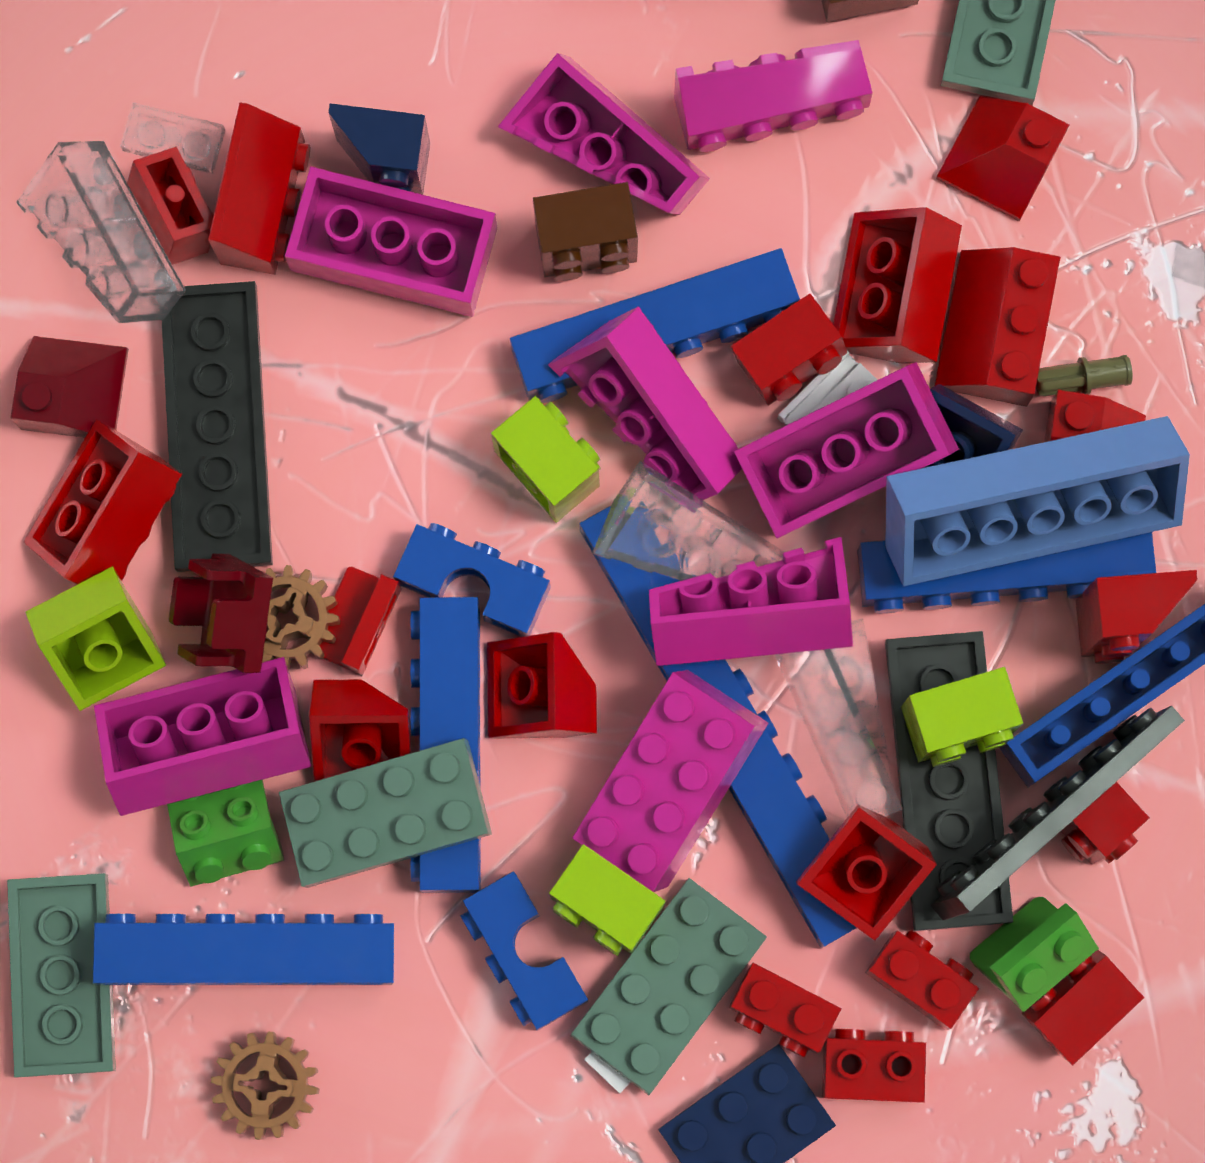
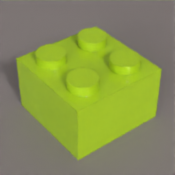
(547, 458)
(95, 638)
(961, 716)
(606, 901)

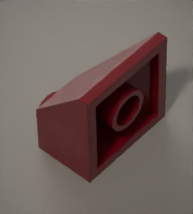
(68, 386)

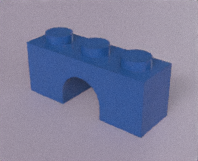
(437, 559)
(498, 916)

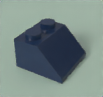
(384, 144)
(973, 427)

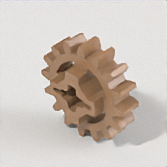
(297, 598)
(266, 1061)

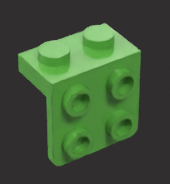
(224, 833)
(1034, 951)

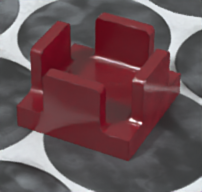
(230, 606)

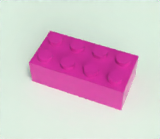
(391, 241)
(846, 450)
(201, 737)
(670, 780)

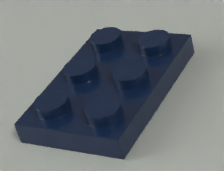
(751, 1118)

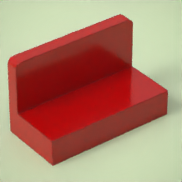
(363, 614)

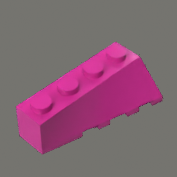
(771, 94)
(593, 129)
(652, 402)
(755, 610)

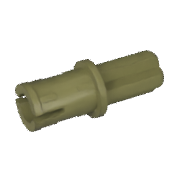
(1085, 375)

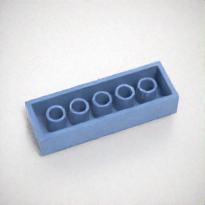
(1035, 500)

